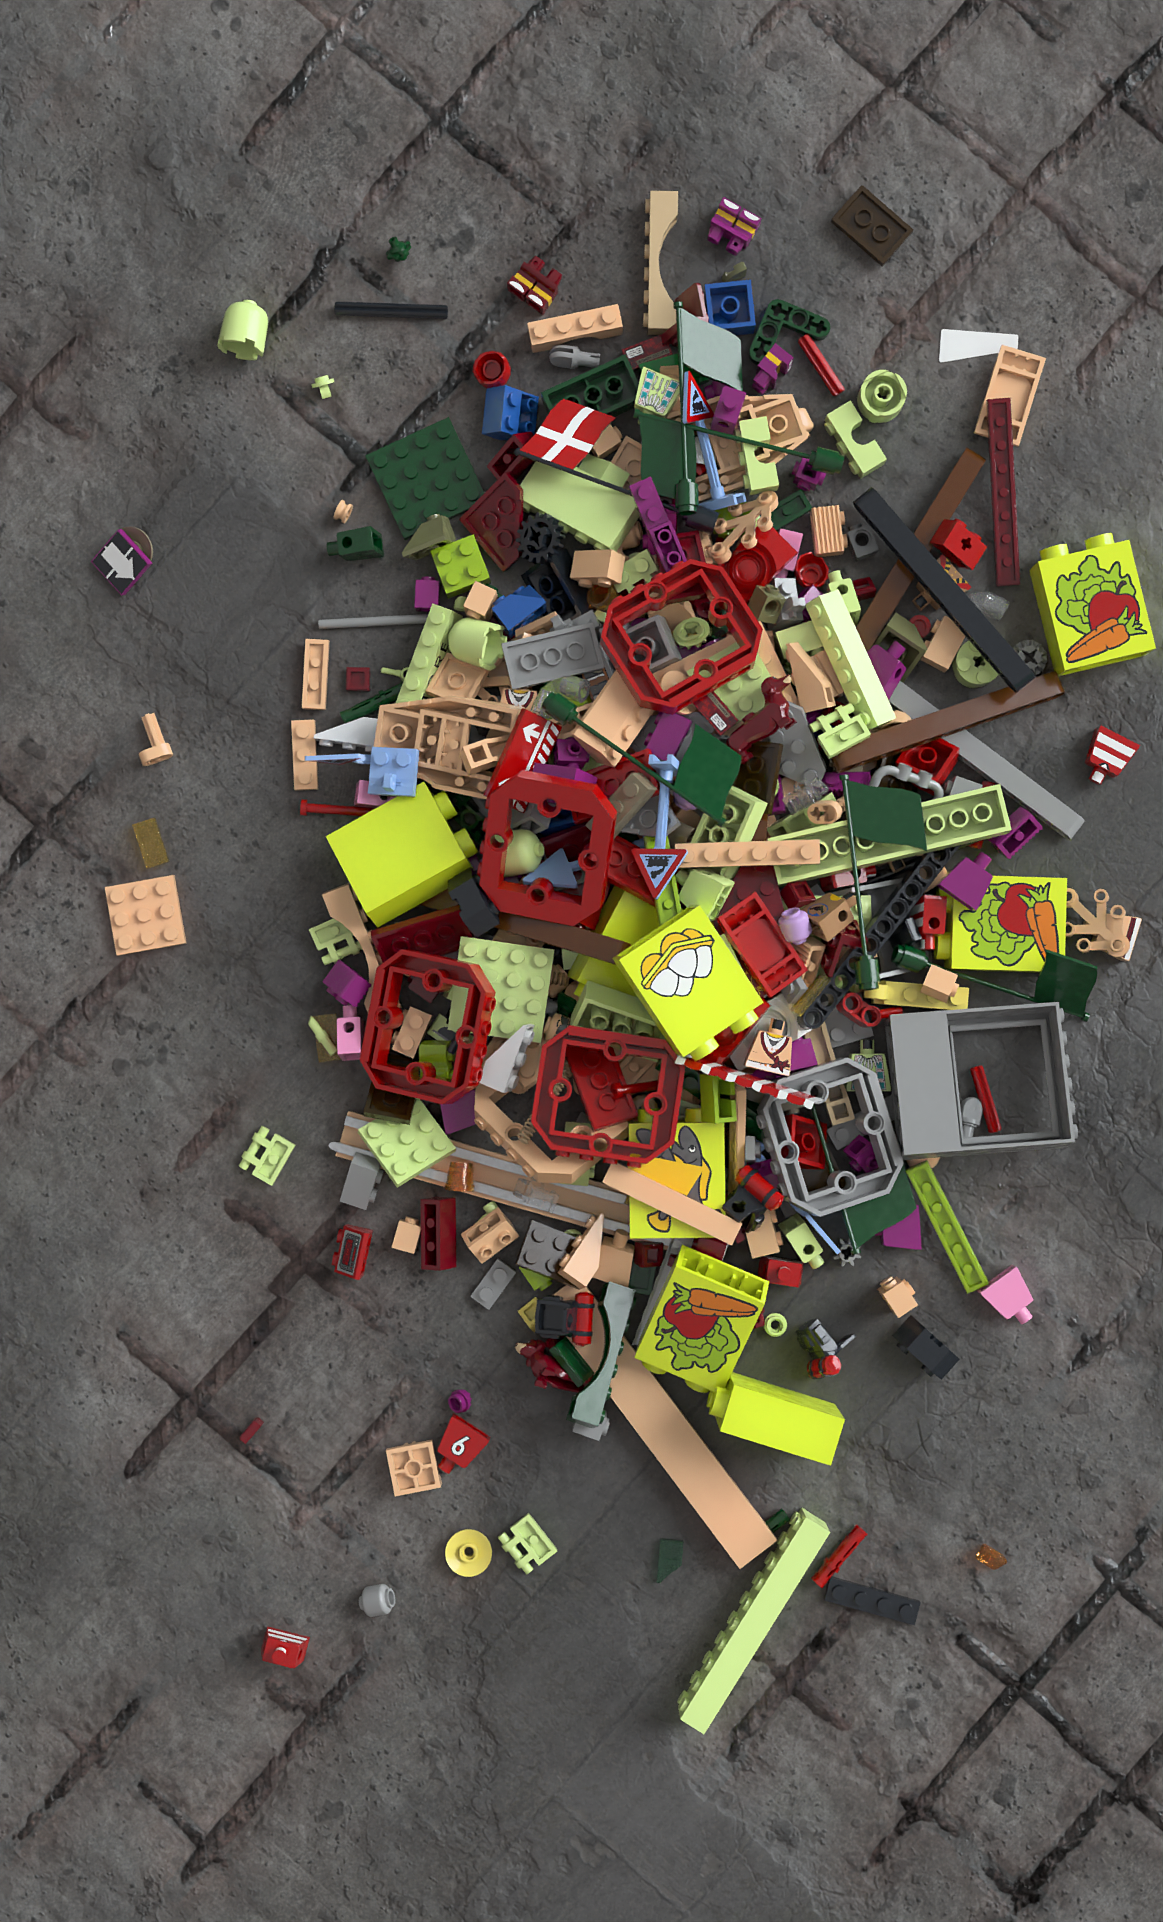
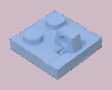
(393, 771)

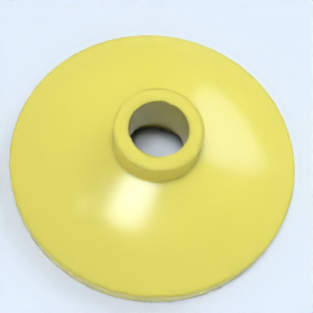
(466, 1564)

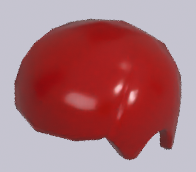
(810, 570)

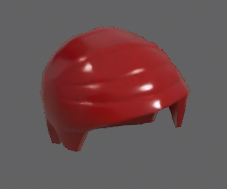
(491, 369)

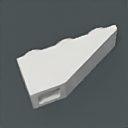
(351, 734)
(503, 1065)

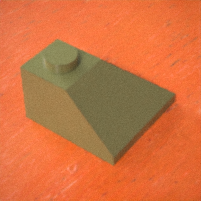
(429, 536)
(907, 635)

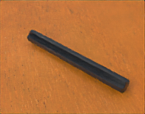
(391, 310)

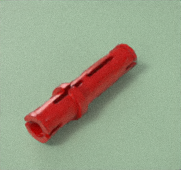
(842, 1552)

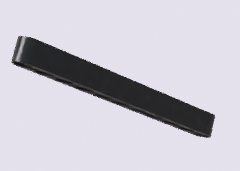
(944, 590)
(876, 938)

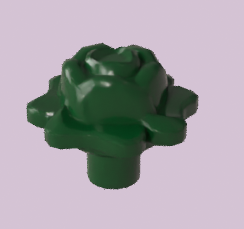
(399, 249)

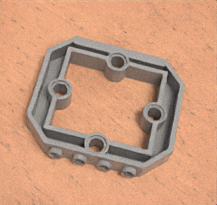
(882, 1137)

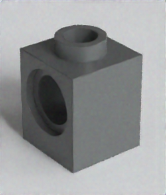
(861, 552)

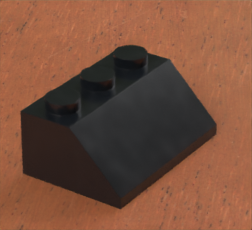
(557, 588)

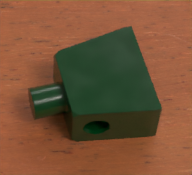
(357, 544)

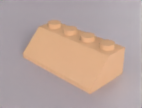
(615, 717)

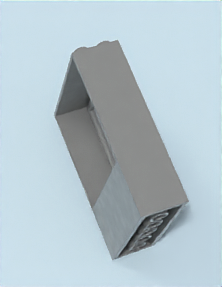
(927, 1083)

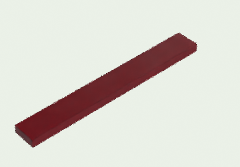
(1003, 491)

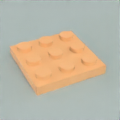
(145, 915)

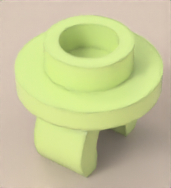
(322, 382)

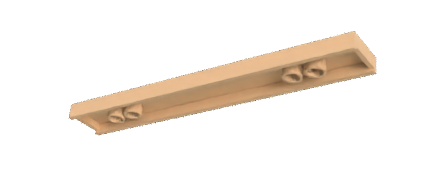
(679, 1447)

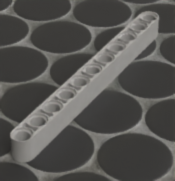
(996, 768)

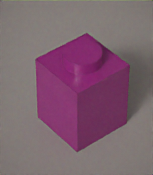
(426, 592)

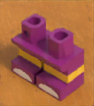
(723, 223)
(775, 361)

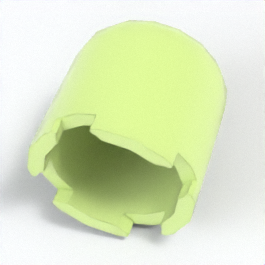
(244, 330)
(477, 642)
(523, 853)

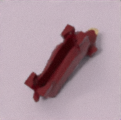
(764, 722)
(546, 1367)

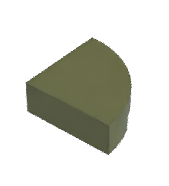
(738, 272)

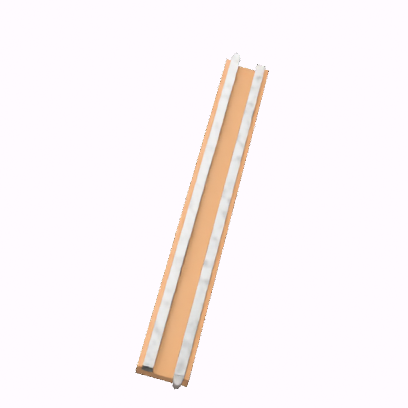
(496, 1179)

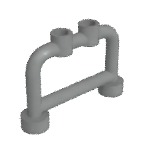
(904, 773)

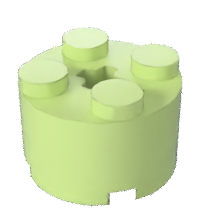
(887, 384)
(965, 670)

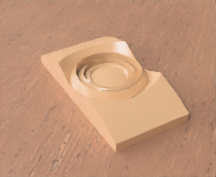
(1013, 376)

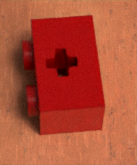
(958, 543)

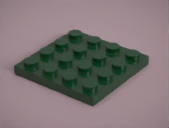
(425, 476)

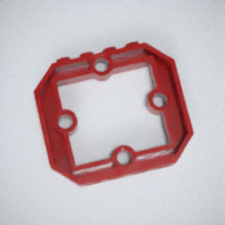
(721, 594)
(568, 795)
(476, 1019)
(668, 1092)

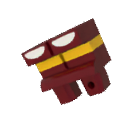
(533, 286)

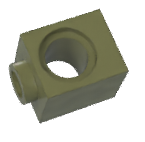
(766, 603)

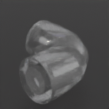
(990, 604)
(568, 686)

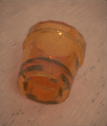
(600, 597)
(460, 1177)

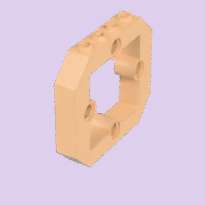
(530, 1156)

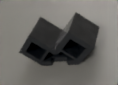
(475, 907)
(925, 1347)

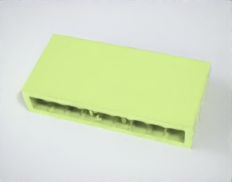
(581, 506)

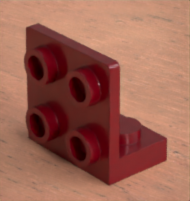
(848, 937)

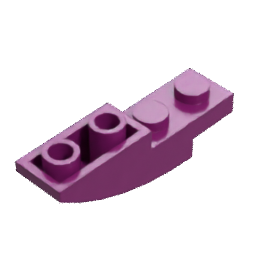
(657, 523)

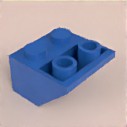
(509, 412)

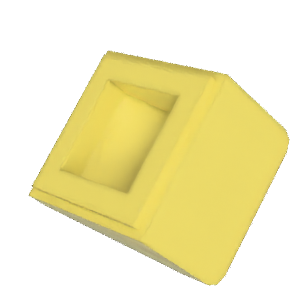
(528, 1313)

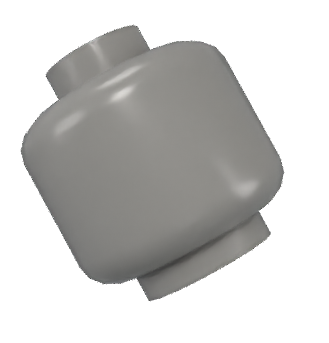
(377, 1600)

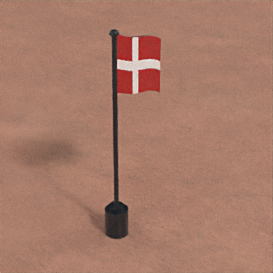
(568, 438)

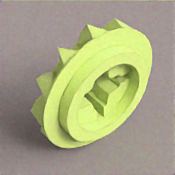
(691, 626)

